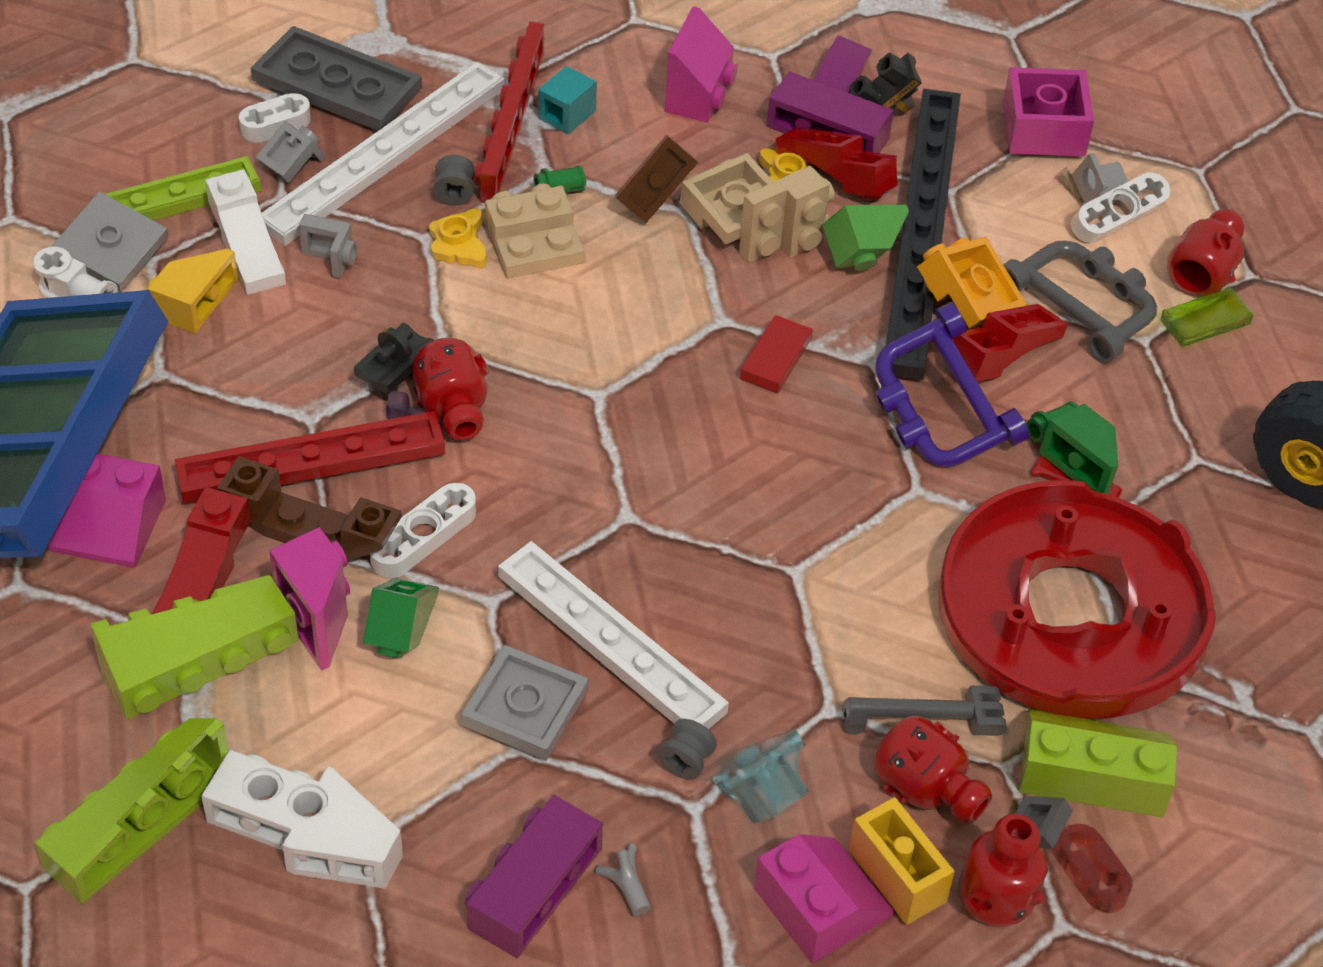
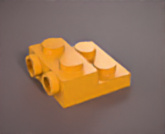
(971, 277)

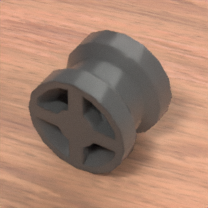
(454, 180)
(686, 749)

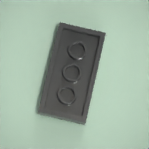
(337, 78)

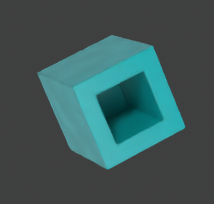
(567, 99)

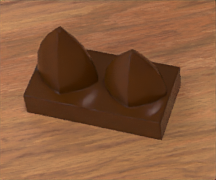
(656, 178)

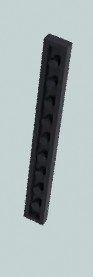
(924, 224)

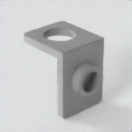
(1097, 179)

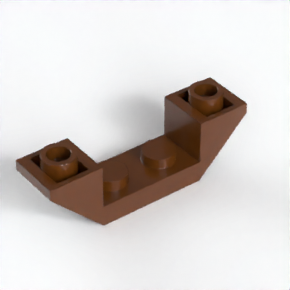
(288, 517)

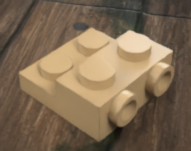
(718, 195)
(785, 215)
(533, 230)

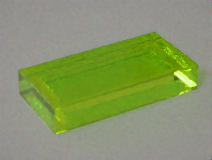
(1206, 317)

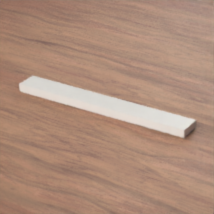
(382, 151)

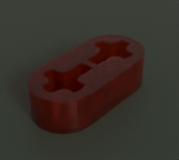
(1089, 870)

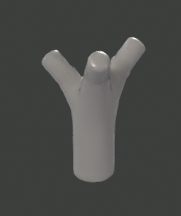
(627, 880)

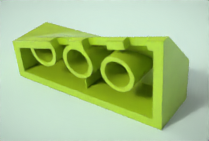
(192, 643)
(133, 808)

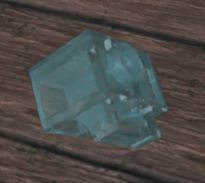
(765, 776)

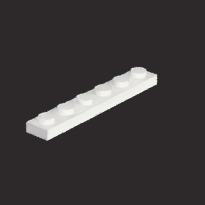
(611, 637)

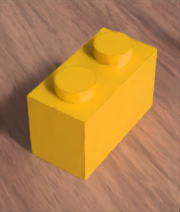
(901, 860)

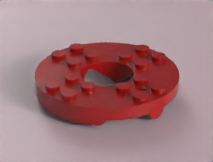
(1087, 666)

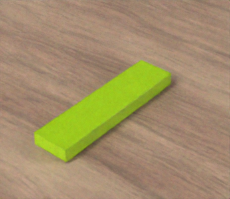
(181, 191)

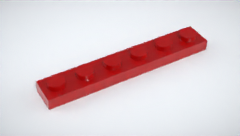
(513, 104)
(320, 453)

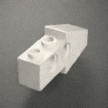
(340, 843)

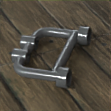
(1107, 340)

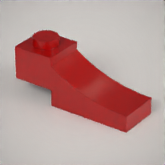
(844, 159)
(1006, 338)
(207, 547)

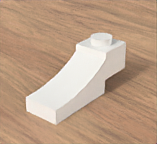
(245, 231)

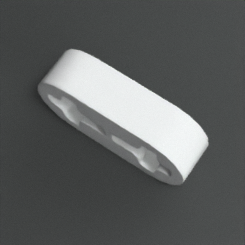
(263, 119)

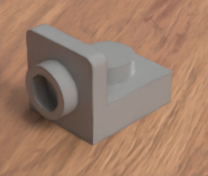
(289, 151)

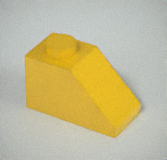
(194, 287)

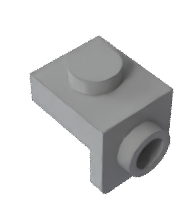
(328, 240)

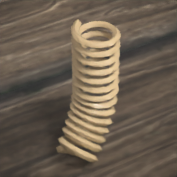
(1067, 177)

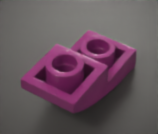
(843, 64)

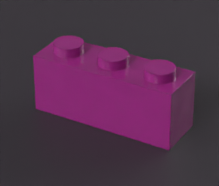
(820, 107)
(533, 875)

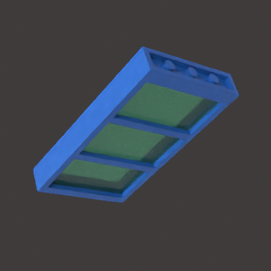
(60, 390)

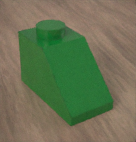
(1082, 447)
(398, 616)

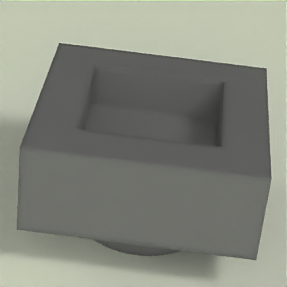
(1049, 816)

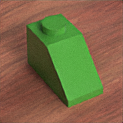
(863, 233)

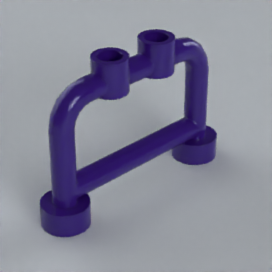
(913, 430)

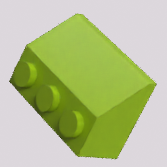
(1098, 763)

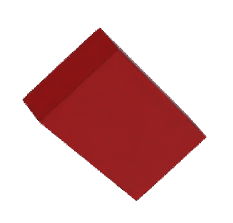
(776, 354)

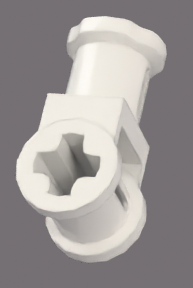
(66, 276)

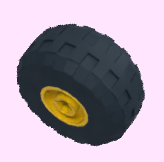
(1291, 441)

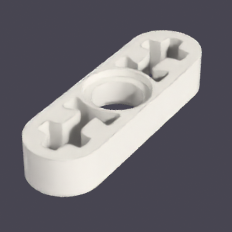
(1114, 221)
(427, 512)

